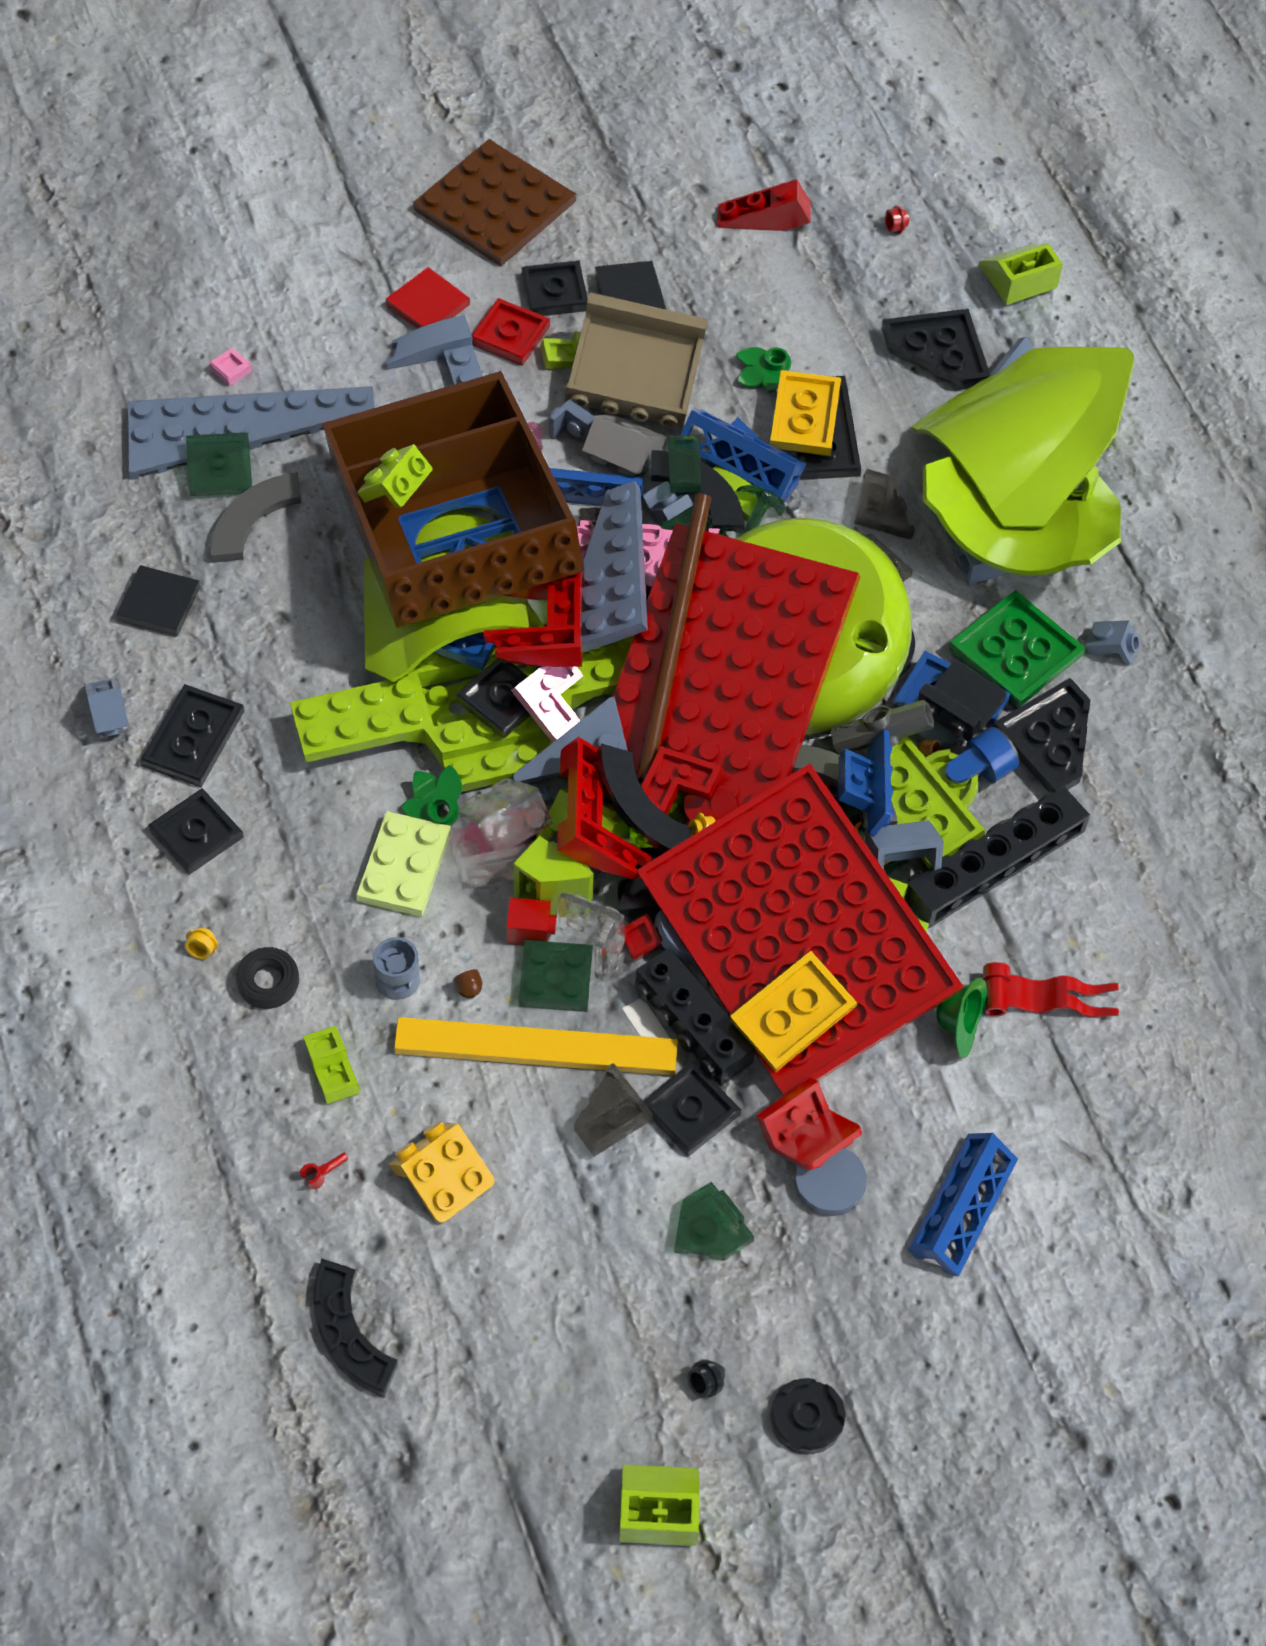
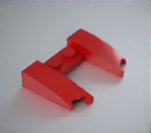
(558, 642)
(582, 831)

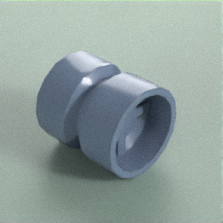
(396, 968)

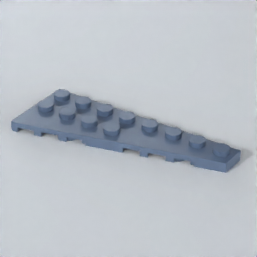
(161, 425)

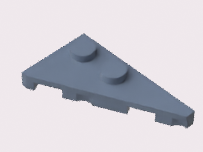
(597, 728)

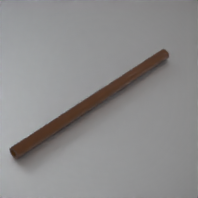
(674, 634)

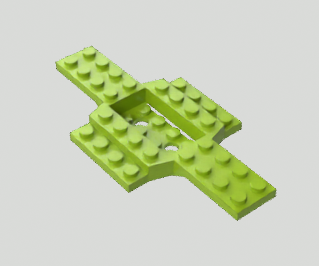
(407, 712)

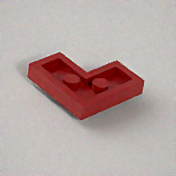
(676, 772)

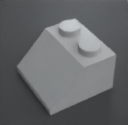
(622, 443)

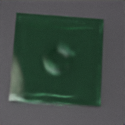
(218, 464)

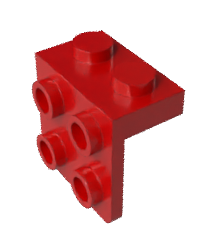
(805, 1127)

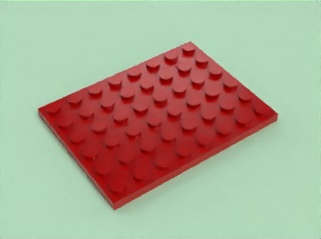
(746, 661)
(792, 881)

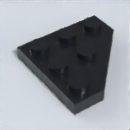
(939, 343)
(1051, 734)

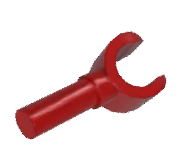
(322, 1170)

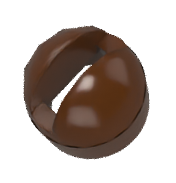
(929, 746)
(468, 983)

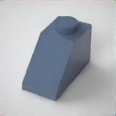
(107, 706)

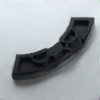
(724, 506)
(632, 803)
(341, 1334)

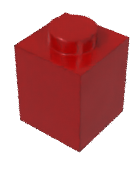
(529, 921)

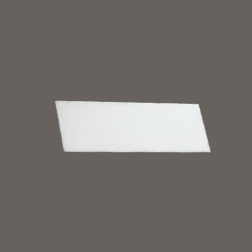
(644, 1020)

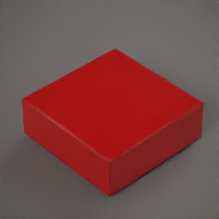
(642, 937)

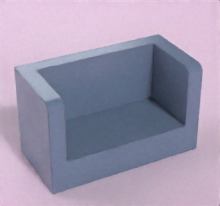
(906, 842)

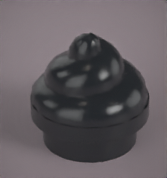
(706, 1378)

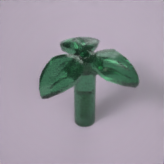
(764, 499)

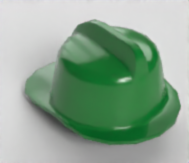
(962, 1014)

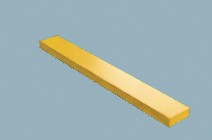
(535, 1046)

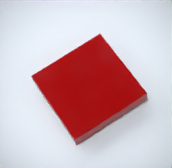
(427, 299)
(510, 331)

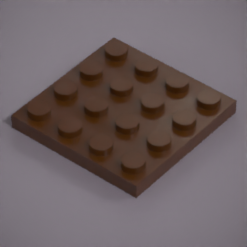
(494, 202)

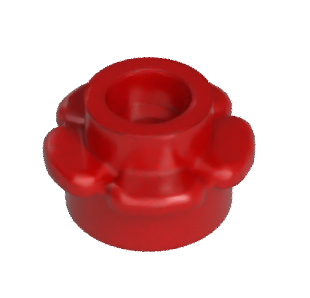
(896, 219)

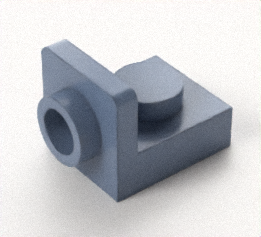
(570, 417)
(663, 504)

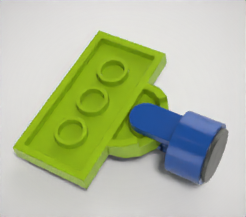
(947, 784)

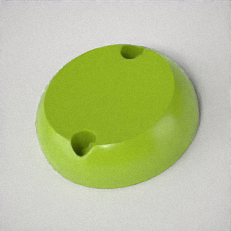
(875, 622)

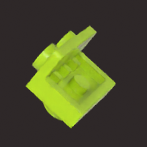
(396, 476)

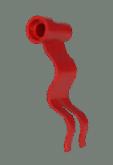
(1040, 995)

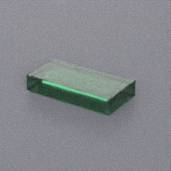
(684, 464)

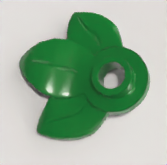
(763, 367)
(432, 794)

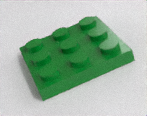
(1017, 648)

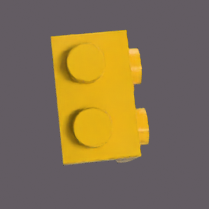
(443, 1170)

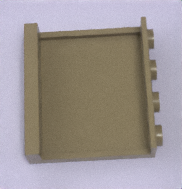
(636, 360)

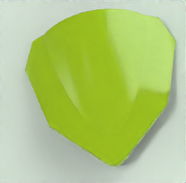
(1035, 427)
(1074, 536)
(397, 651)

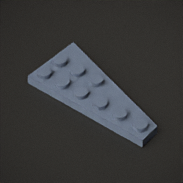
(615, 571)

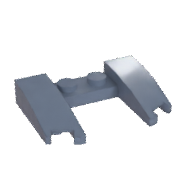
(444, 340)

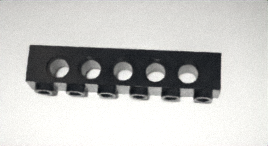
(934, 904)

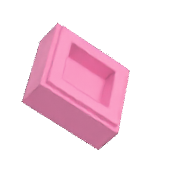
(230, 367)

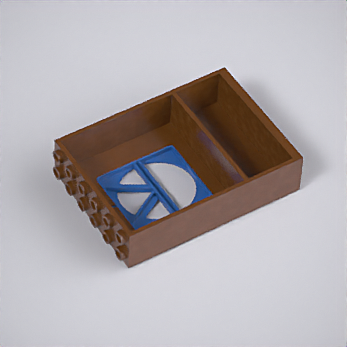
(478, 459)

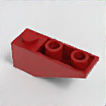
(768, 209)

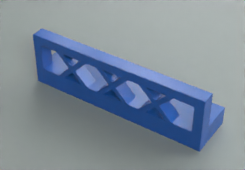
(750, 445)
(589, 486)
(960, 1193)

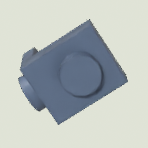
(1114, 637)

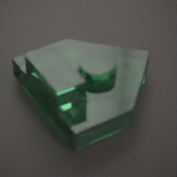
(711, 1225)

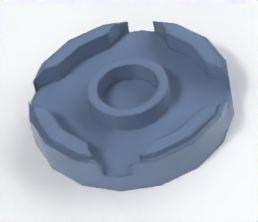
(834, 1185)

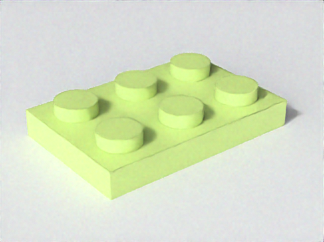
(403, 864)

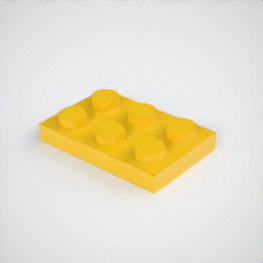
(805, 412)
(793, 1011)

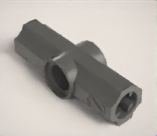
(899, 721)

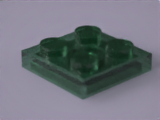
(555, 976)

